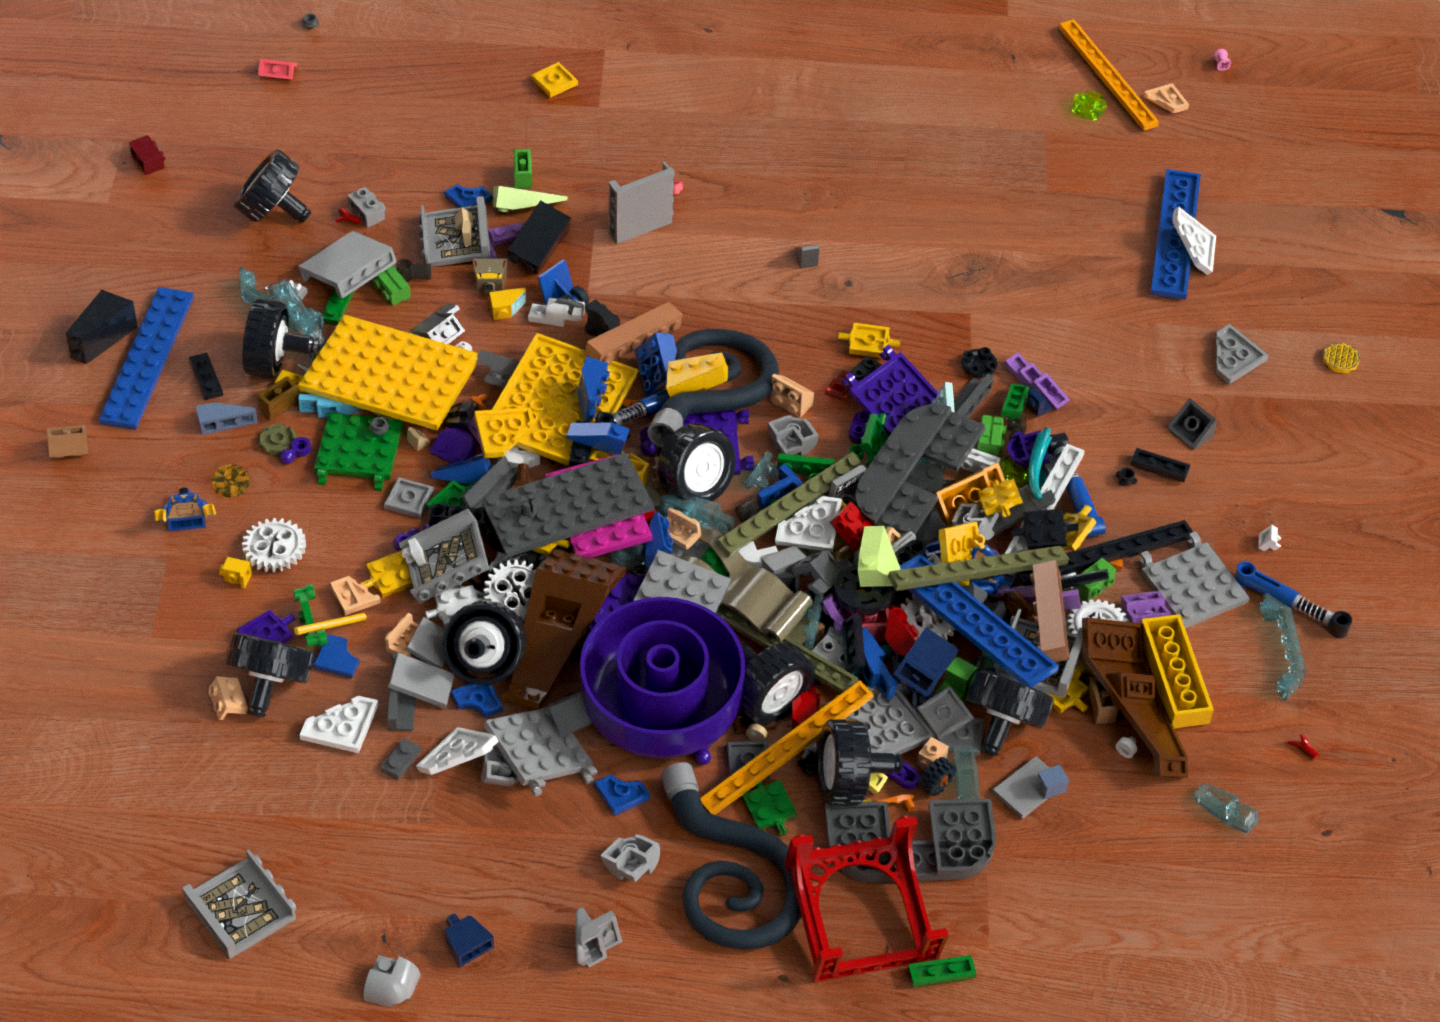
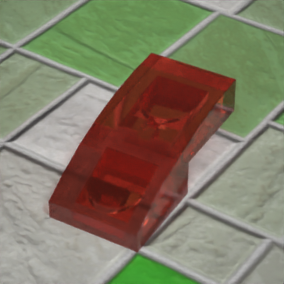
(837, 389)

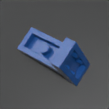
(787, 482)

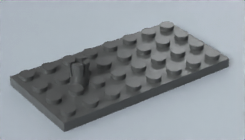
(567, 504)

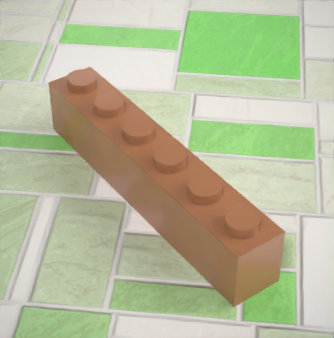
(633, 333)
(1050, 611)

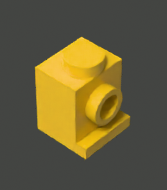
(236, 571)

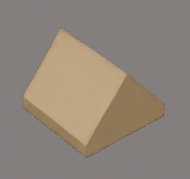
(461, 216)
(417, 438)

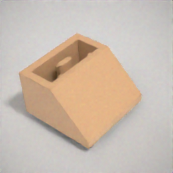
(791, 395)

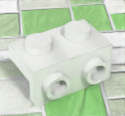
(978, 460)

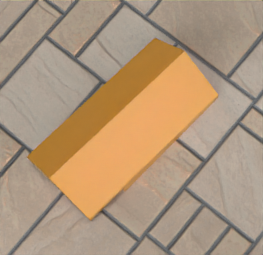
(966, 492)

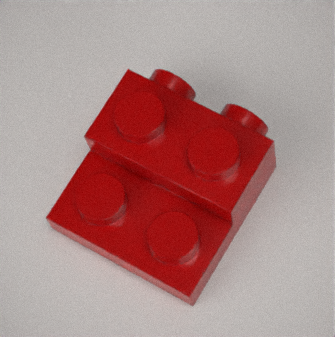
(850, 525)

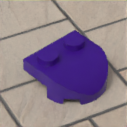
(454, 445)
(1021, 448)

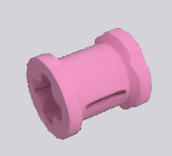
(1222, 59)

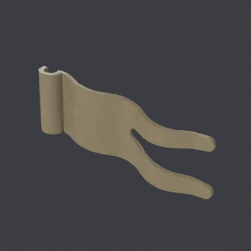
(756, 592)

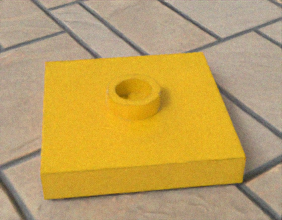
(554, 79)

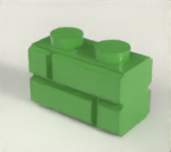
(522, 168)
(392, 286)
(990, 440)

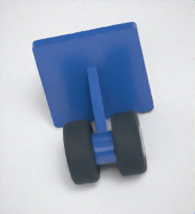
(558, 284)

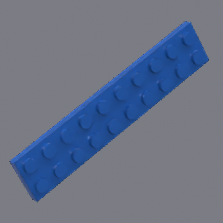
(1171, 256)
(146, 358)
(984, 629)

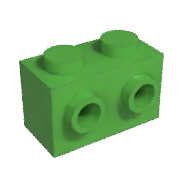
(1092, 590)

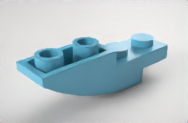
(323, 405)

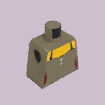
(490, 274)

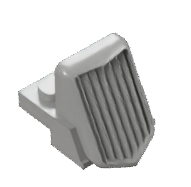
(595, 936)

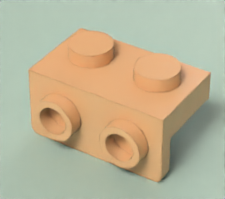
(683, 529)
(399, 638)
(227, 696)

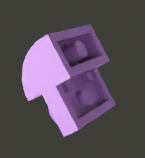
(1144, 606)

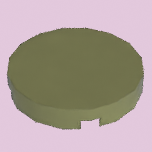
(276, 438)

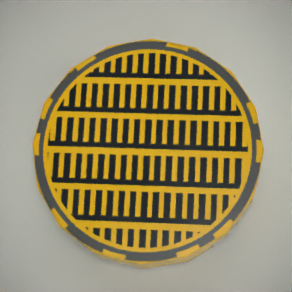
(1341, 358)

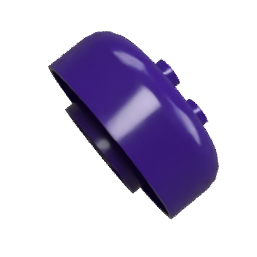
(662, 677)

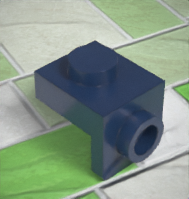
(1037, 403)

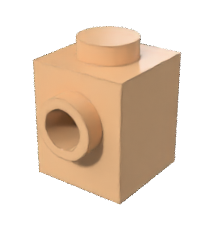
(931, 751)

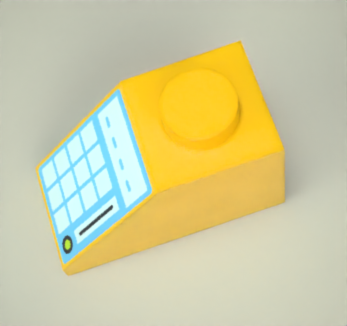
(506, 302)

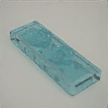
(814, 617)

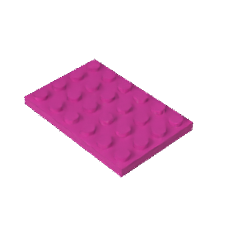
(610, 537)

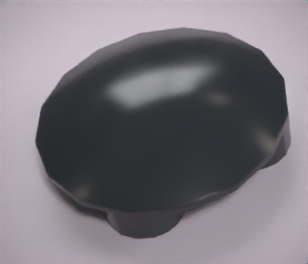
(979, 362)

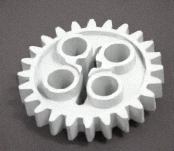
(262, 541)
(506, 596)

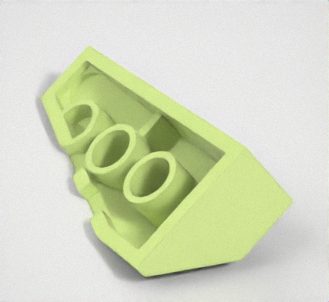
(511, 198)
(876, 558)

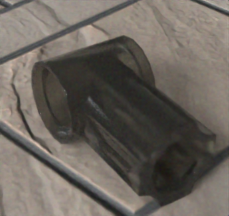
(413, 271)
(747, 510)

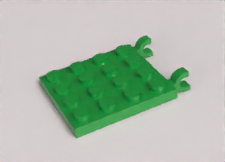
(354, 451)

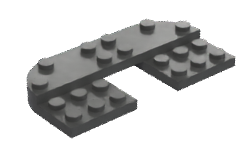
(923, 432)
(959, 845)

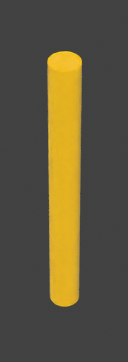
(330, 623)

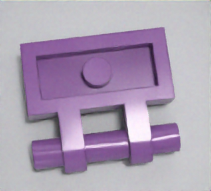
(833, 609)

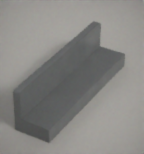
(973, 395)
(495, 480)
(400, 709)

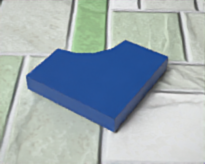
(466, 197)
(336, 658)
(478, 698)
(621, 795)

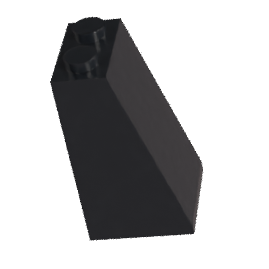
(539, 237)
(100, 326)

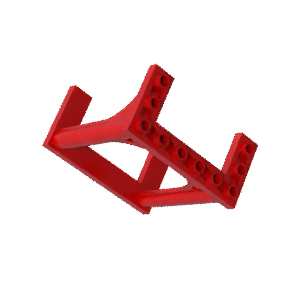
(898, 845)

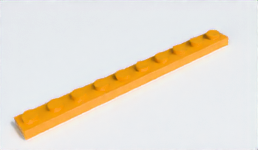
(1109, 75)
(784, 749)

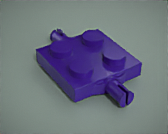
(269, 627)

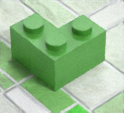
(958, 676)

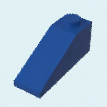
(602, 436)
(463, 471)

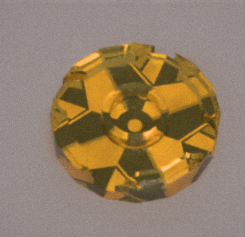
(230, 480)

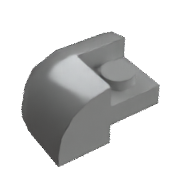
(792, 435)
(972, 513)
(497, 770)
(631, 857)
(391, 981)

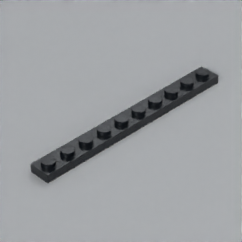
(1120, 548)

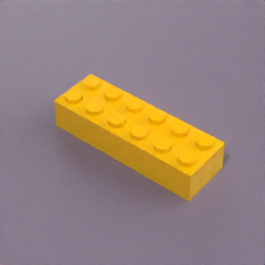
(1176, 671)

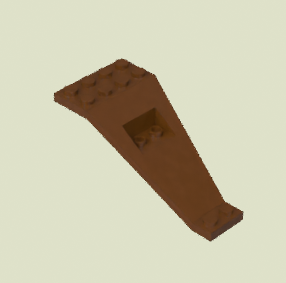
(559, 612)
(1117, 660)

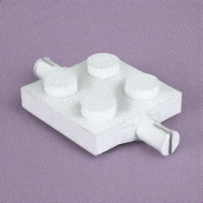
(452, 601)

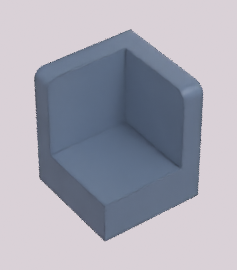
(1054, 781)

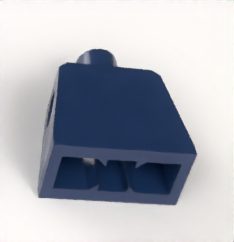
(467, 939)

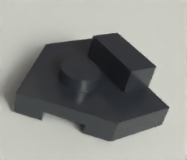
(461, 414)

